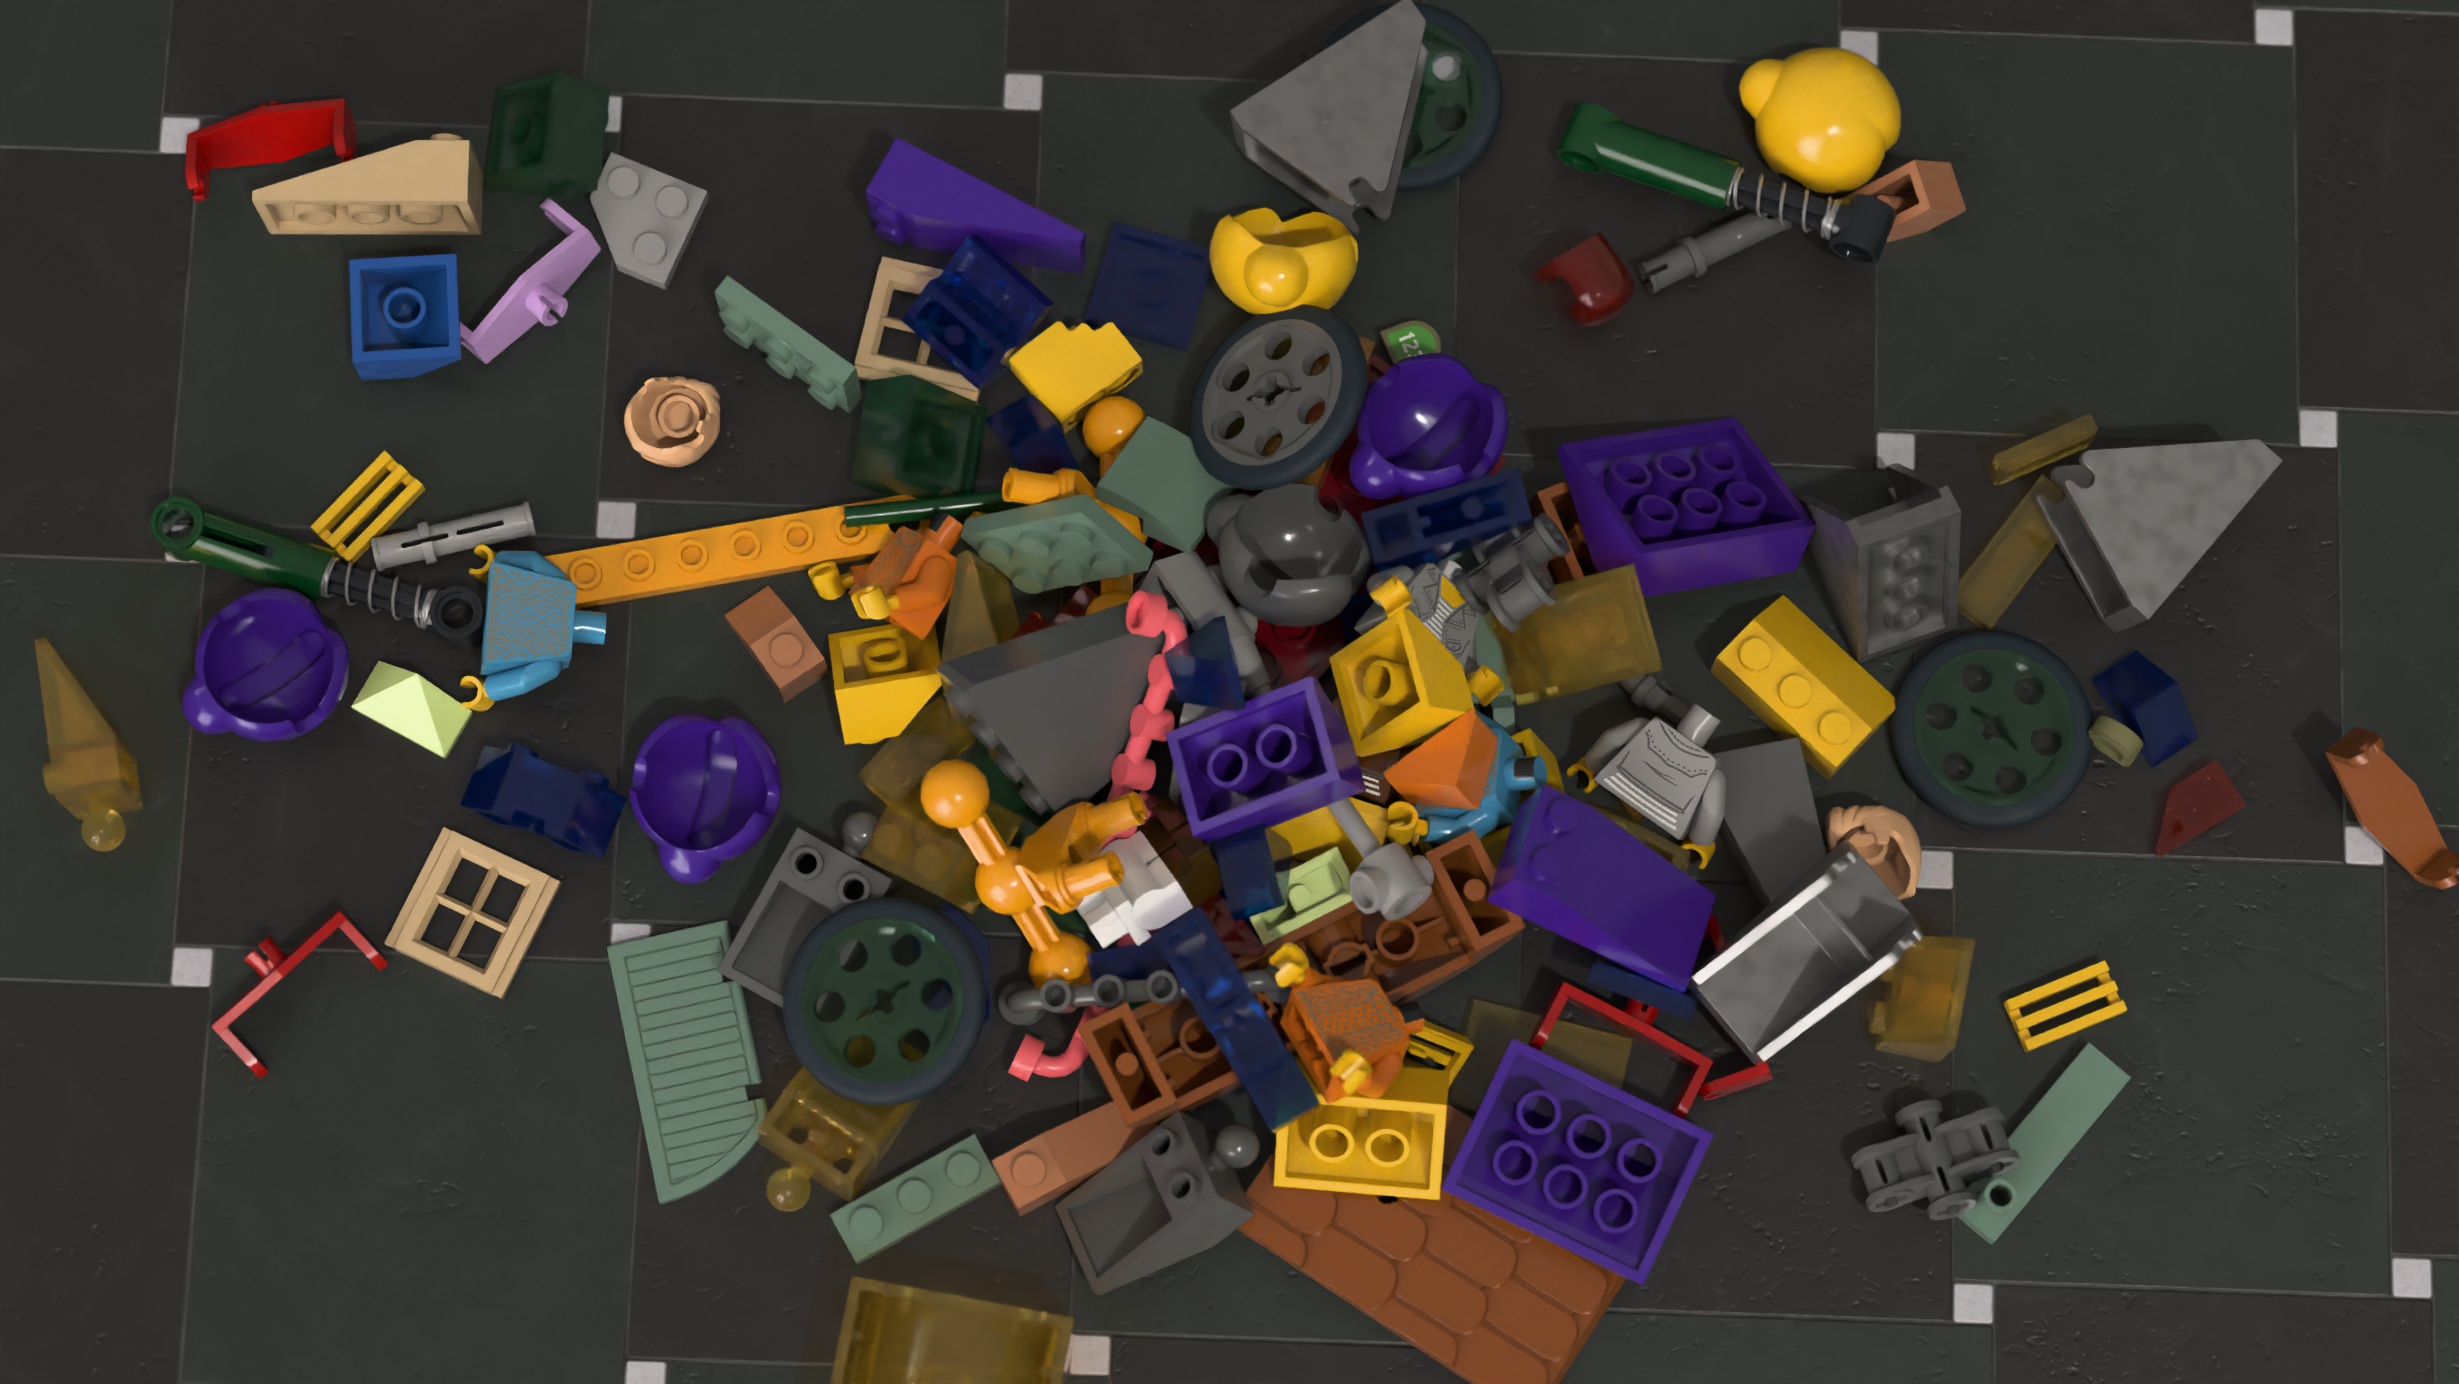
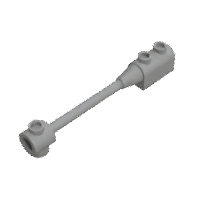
(1387, 876)

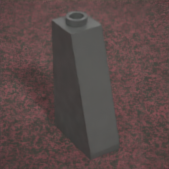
(1770, 816)

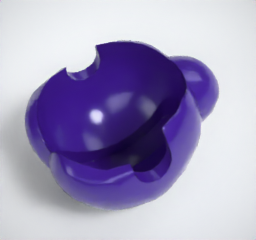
(1426, 429)
(266, 668)
(704, 791)

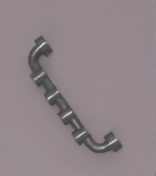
(1025, 1004)

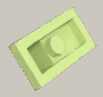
(1312, 892)

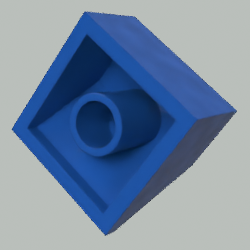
(404, 315)

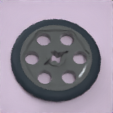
(1303, 446)

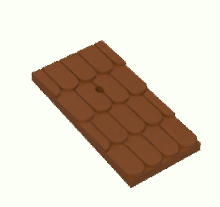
(1441, 1273)

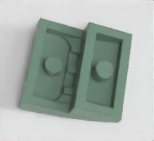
(1163, 485)

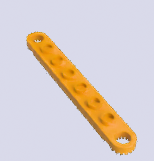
(722, 554)

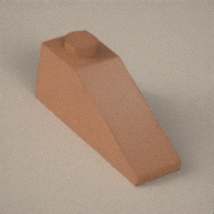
(1065, 1156)

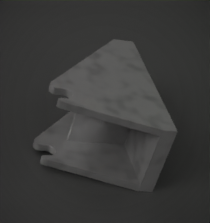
(1342, 117)
(2147, 515)
(1891, 568)
(1805, 953)

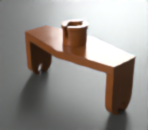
(2392, 808)

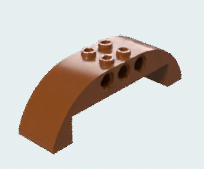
(1169, 1062)

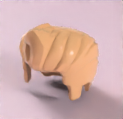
(673, 420)
(1883, 840)

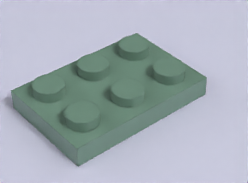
(788, 346)
(1056, 544)

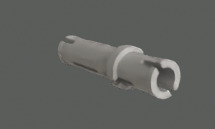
(391, 549)

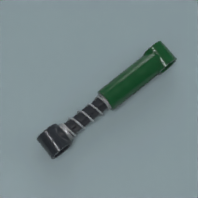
(1602, 142)
(310, 570)

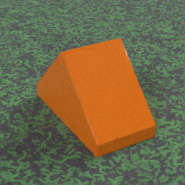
(1448, 767)

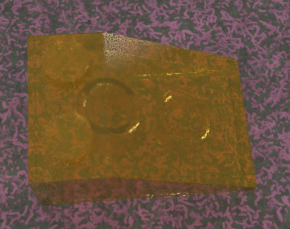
(1583, 640)

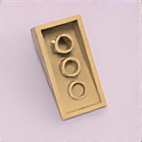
(399, 190)

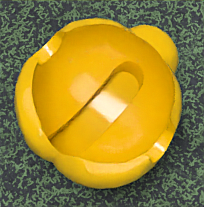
(1822, 116)
(1282, 264)

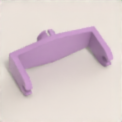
(536, 290)

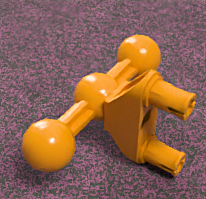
(1106, 432)
(1051, 869)

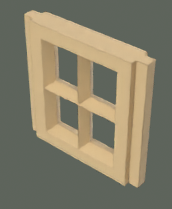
(871, 365)
(516, 933)

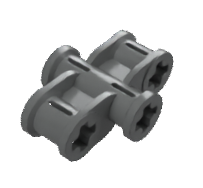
(1514, 572)
(1954, 1153)

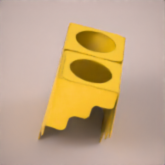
(1075, 368)

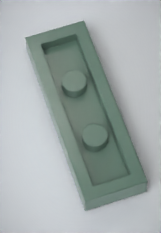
(915, 1199)

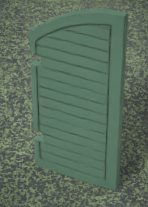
(688, 1055)

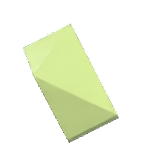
(412, 708)

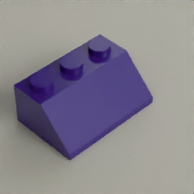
(1264, 761)

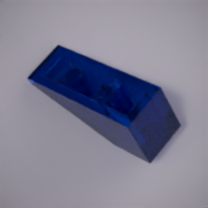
(1446, 520)

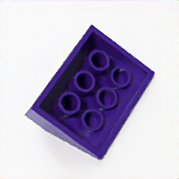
(1685, 506)
(1577, 1161)

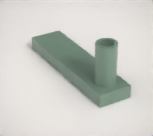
(2045, 1139)

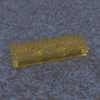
(2008, 559)

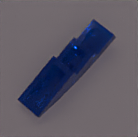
(1236, 1019)

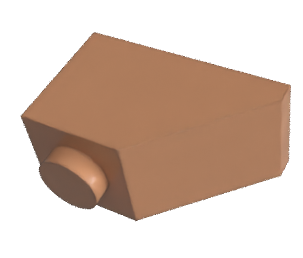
(1921, 194)
(777, 643)

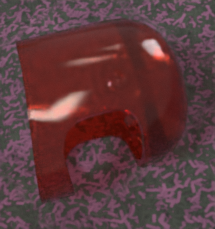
(1596, 277)

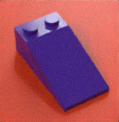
(940, 206)
(1601, 888)

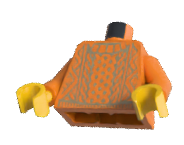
(904, 582)
(1344, 1027)

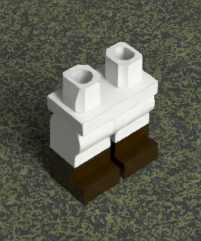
(1163, 878)

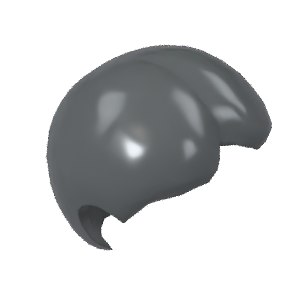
(1289, 555)

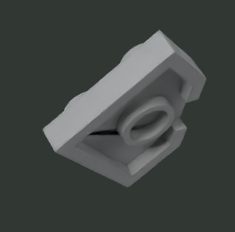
(646, 218)

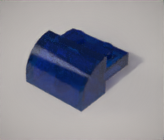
(978, 312)

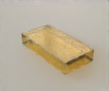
(2042, 450)

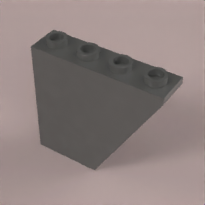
(1057, 703)

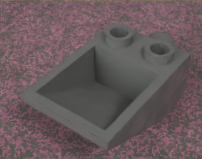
(797, 902)
(1159, 1201)

